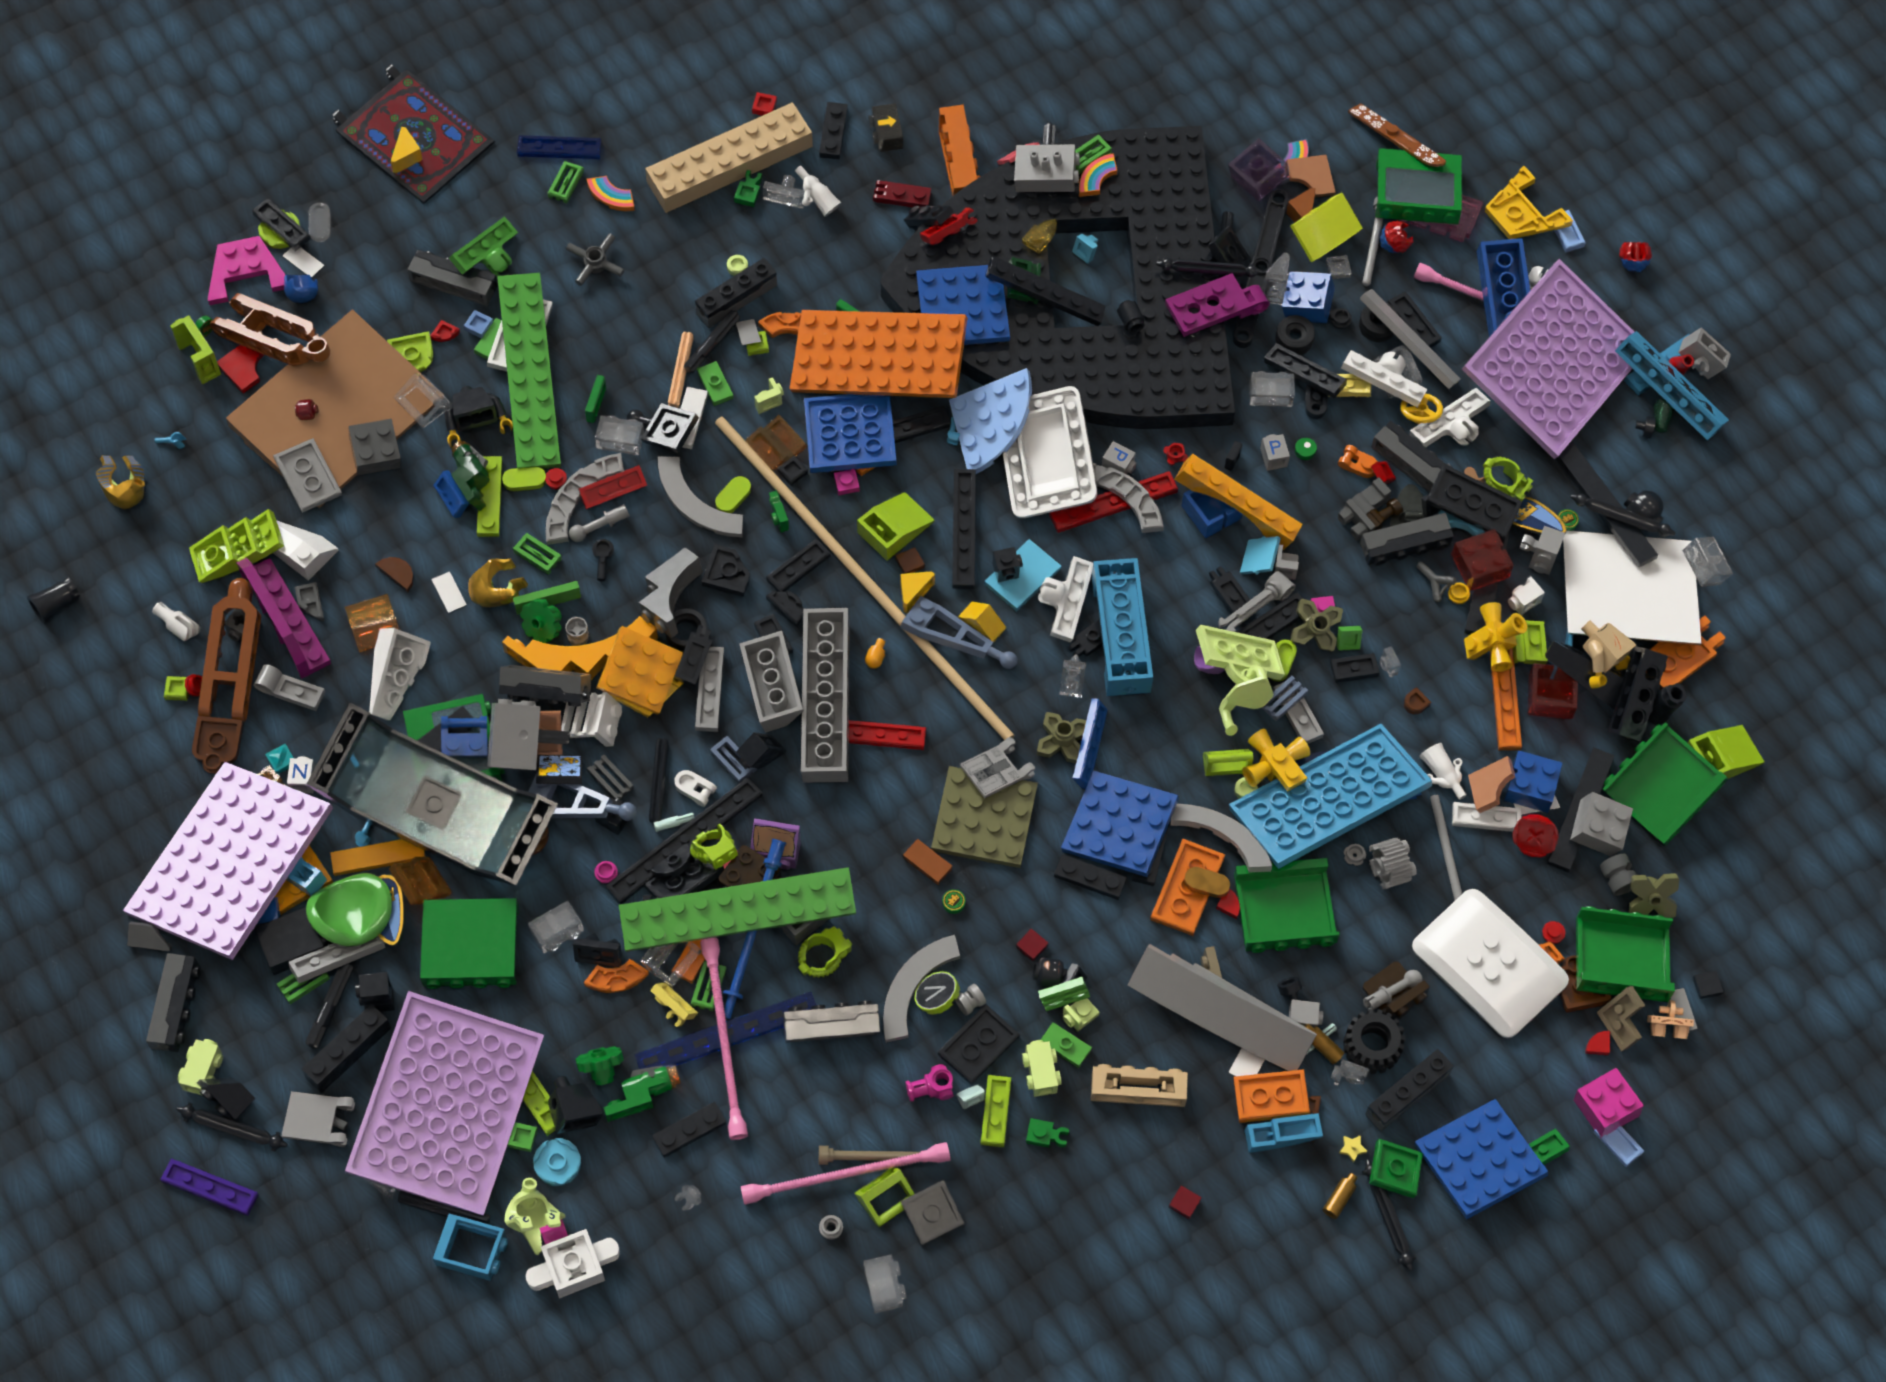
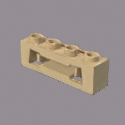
(1172, 1090)

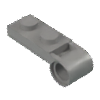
(289, 689)

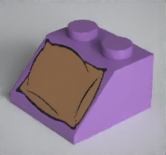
(765, 831)

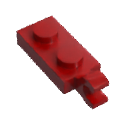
(951, 226)

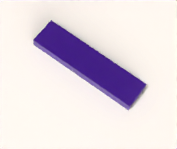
(209, 1187)

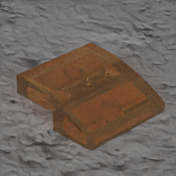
(776, 442)
(368, 618)
(420, 880)

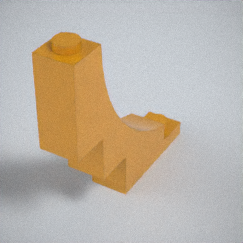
(581, 659)

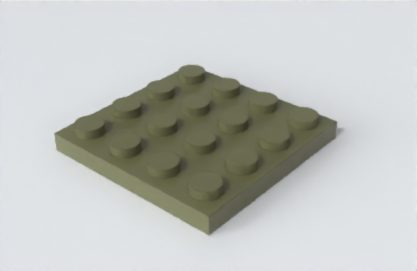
(981, 827)

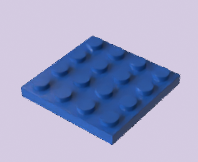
(969, 293)
(849, 432)
(1120, 823)
(1481, 1158)

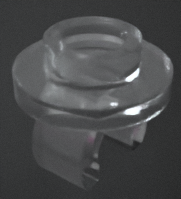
(691, 1195)

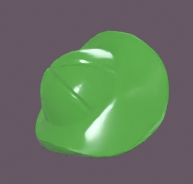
(350, 909)

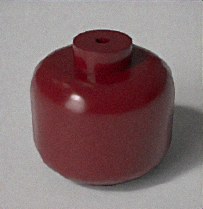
(306, 409)

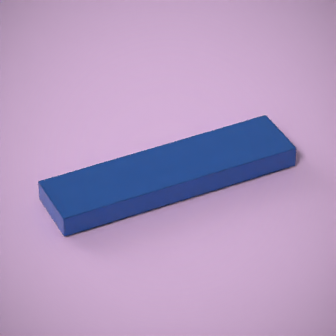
(1090, 743)

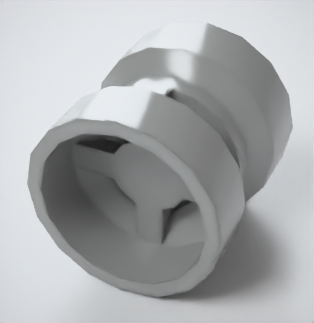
(576, 626)
(970, 999)

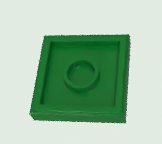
(1396, 1168)

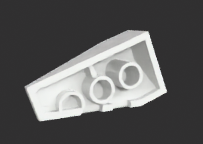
(304, 550)
(394, 666)

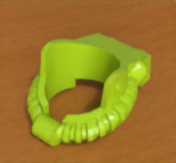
(1511, 469)
(716, 854)
(834, 939)

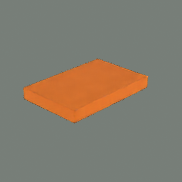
(1271, 1096)

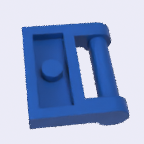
(464, 744)

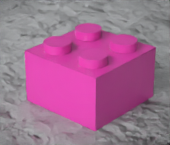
(1608, 1102)

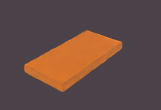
(1177, 904)

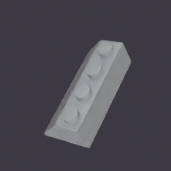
(772, 680)

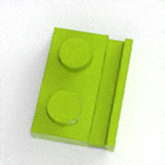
(1531, 644)

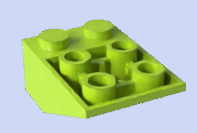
(893, 524)
(1728, 750)

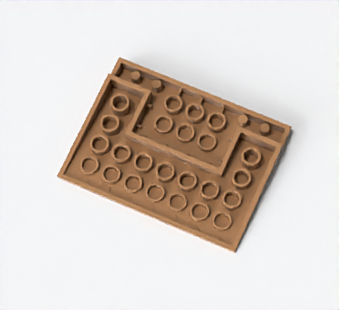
(348, 387)

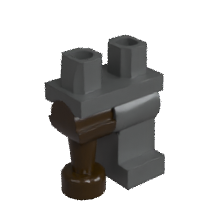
(1363, 507)

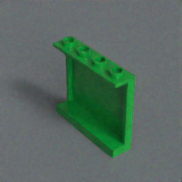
(1664, 783)
(1286, 906)
(469, 943)
(1623, 952)

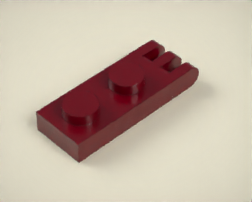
(901, 194)

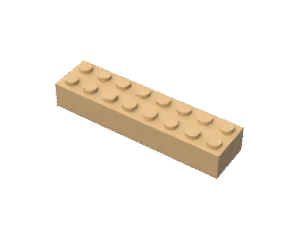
(728, 157)

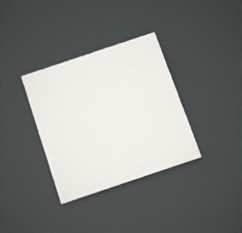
(1641, 601)

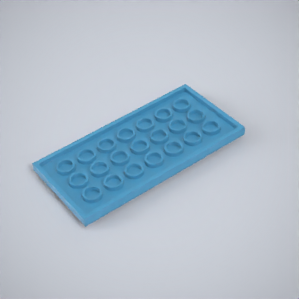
(1339, 794)

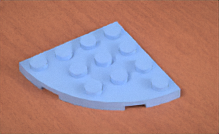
(991, 418)

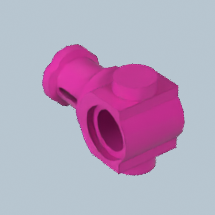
(929, 1086)

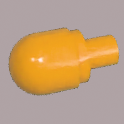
(875, 654)

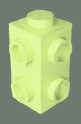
(1040, 1062)
(201, 1064)

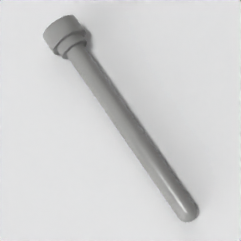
(1372, 248)

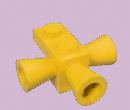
(1495, 637)
(1277, 761)

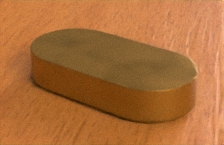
(1207, 882)

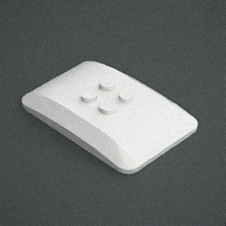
(1052, 456)
(1490, 963)

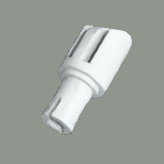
(177, 622)

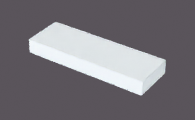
(694, 401)
(1494, 819)

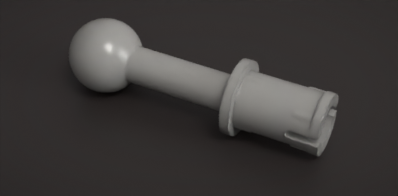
(578, 533)
(1384, 994)

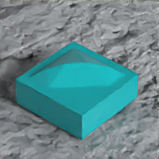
(279, 758)

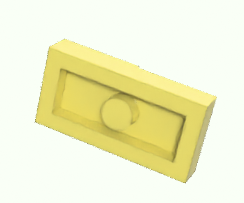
(1355, 387)
(668, 997)

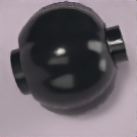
(1646, 504)

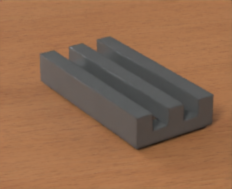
(599, 765)

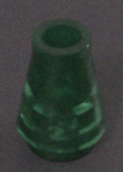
(1662, 412)

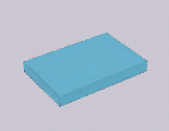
(1036, 567)

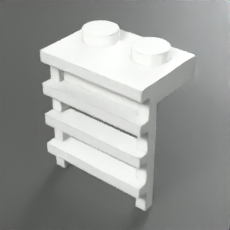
(600, 719)

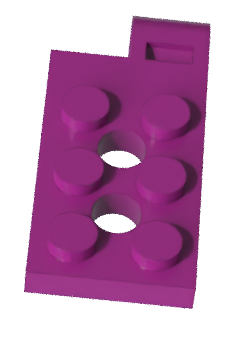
(1231, 300)

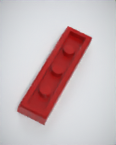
(887, 735)

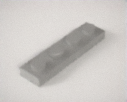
(710, 691)
(331, 958)

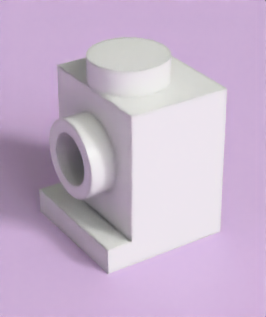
(1526, 596)

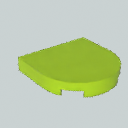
(415, 349)

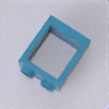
(447, 1240)

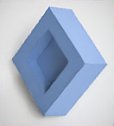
(478, 324)

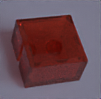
(1482, 560)
(1551, 696)

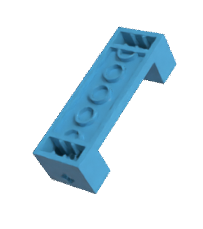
(1122, 627)

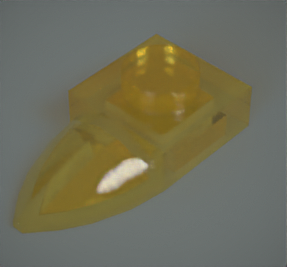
(1040, 235)

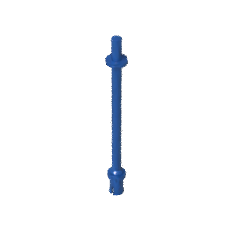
(772, 864)

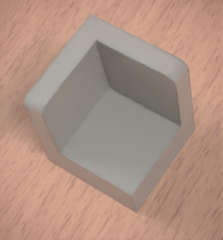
(1286, 563)

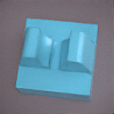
(1085, 247)

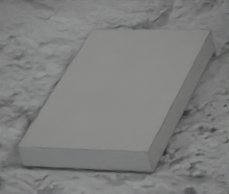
(307, 475)

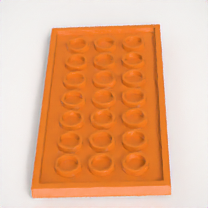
(879, 353)

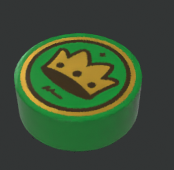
(203, 325)
(1569, 518)
(953, 901)

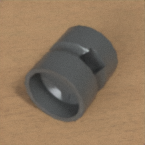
(1618, 871)

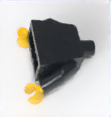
(474, 409)

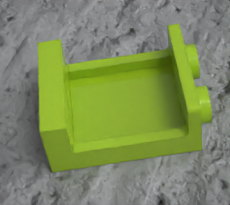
(204, 360)

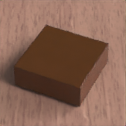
(910, 561)

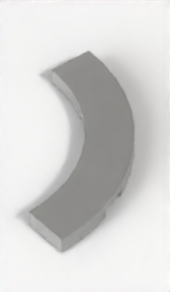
(1133, 494)
(569, 496)
(692, 507)
(1227, 829)
(907, 981)

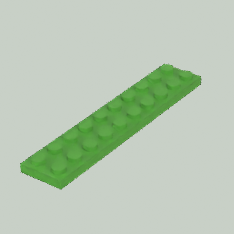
(529, 371)
(737, 909)

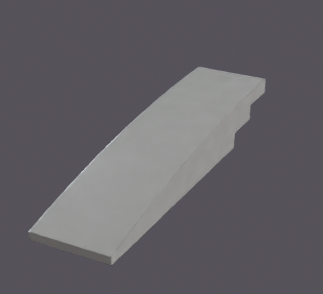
(1221, 1008)

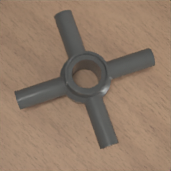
(595, 266)

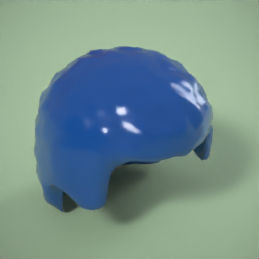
(300, 288)

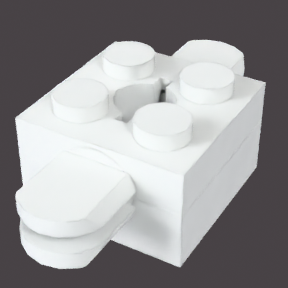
(572, 1263)

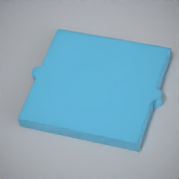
(1260, 555)

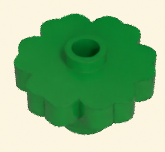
(541, 620)
(600, 1063)

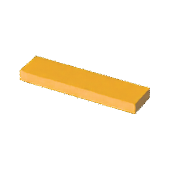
(373, 856)

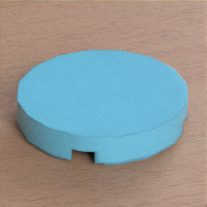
(557, 1162)

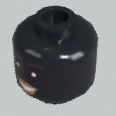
(1048, 972)

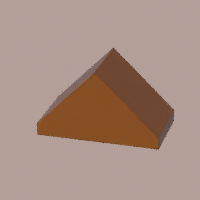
(1301, 205)

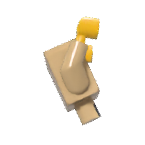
(1607, 649)

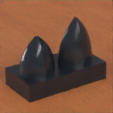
(596, 952)

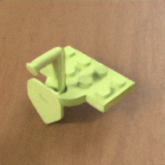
(1248, 664)

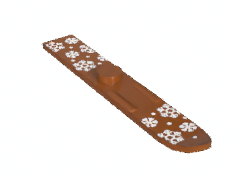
(1396, 136)

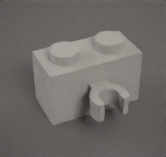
(1707, 353)
(1544, 550)

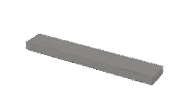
(1410, 338)

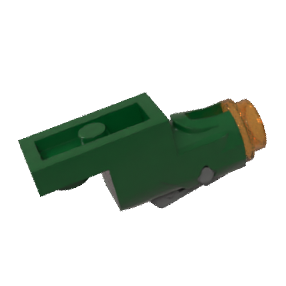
(471, 473)

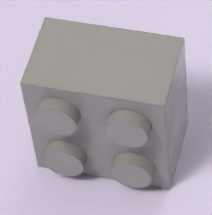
(1601, 824)

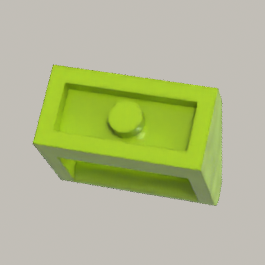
(1226, 761)
(877, 1187)

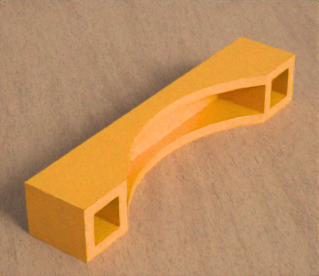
(1208, 480)

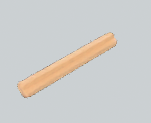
(679, 371)

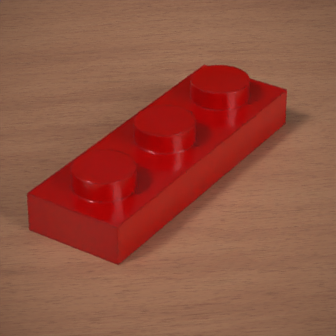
(612, 487)

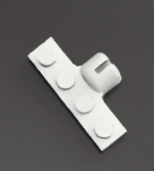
(1385, 375)
(1454, 421)
(1067, 597)

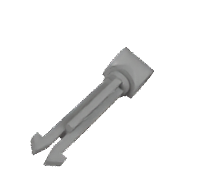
(1276, 588)

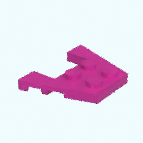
(241, 261)

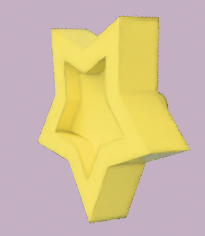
(1352, 1147)

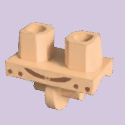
(1681, 1025)

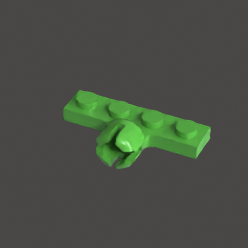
(486, 249)

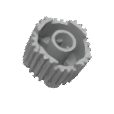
(1392, 862)

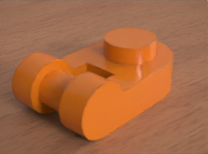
(1363, 464)

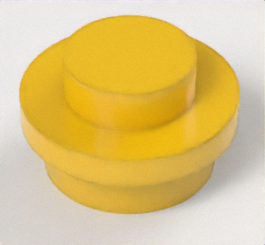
(1458, 593)

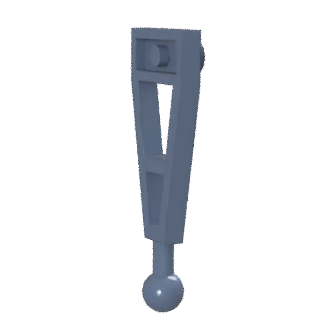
(924, 612)
(626, 811)

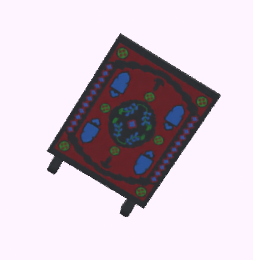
(443, 134)

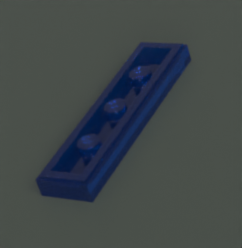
(559, 147)

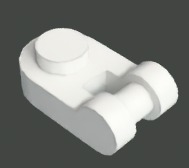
(688, 781)

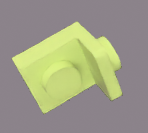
(769, 399)
(1080, 1014)

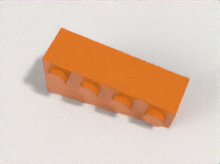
(957, 147)

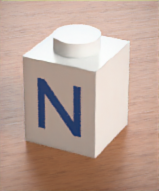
(299, 774)

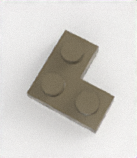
(1617, 1016)

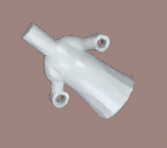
(817, 192)
(1447, 773)

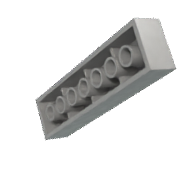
(825, 695)

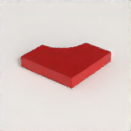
(241, 367)

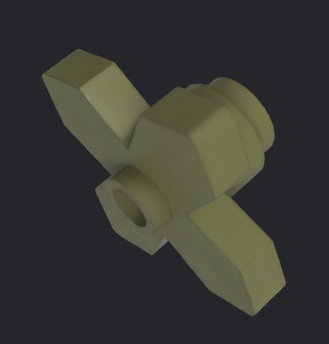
(1309, 614)
(1061, 737)
(1654, 894)

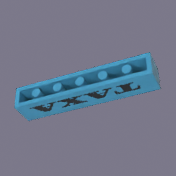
(1671, 385)

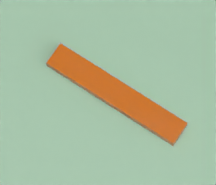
(1506, 708)

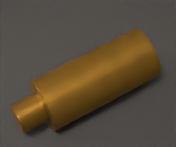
(1326, 1045)
(1340, 1196)

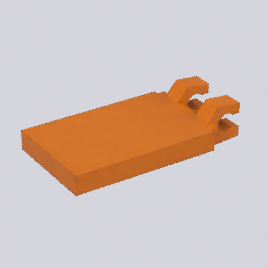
(1687, 658)

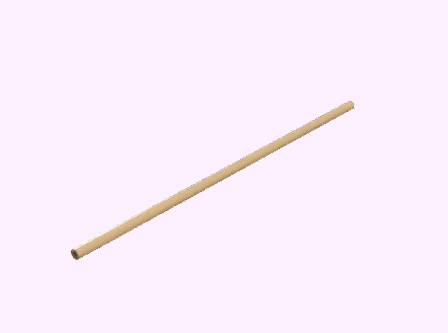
(862, 577)

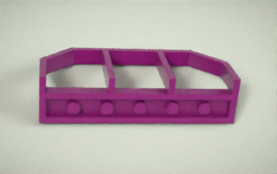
(285, 615)

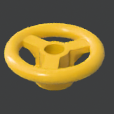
(1422, 413)

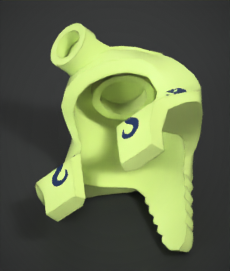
(531, 1211)

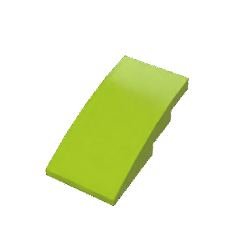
(221, 549)

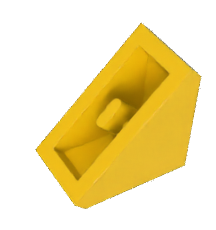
(405, 152)
(913, 586)
(983, 619)

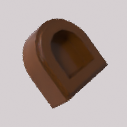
(1416, 702)

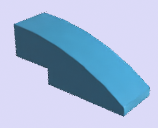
(306, 877)
(1283, 1132)

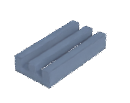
(1296, 686)
(720, 746)

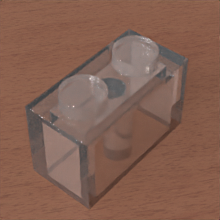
(1271, 389)
(619, 435)
(1707, 561)
(556, 927)
(883, 1283)

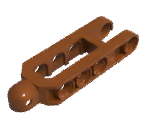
(260, 315)
(239, 597)

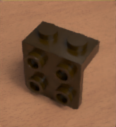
(745, 869)
(1401, 1001)

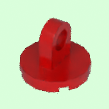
(1535, 835)

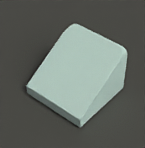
(971, 1096)

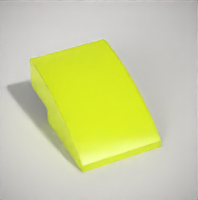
(1326, 227)

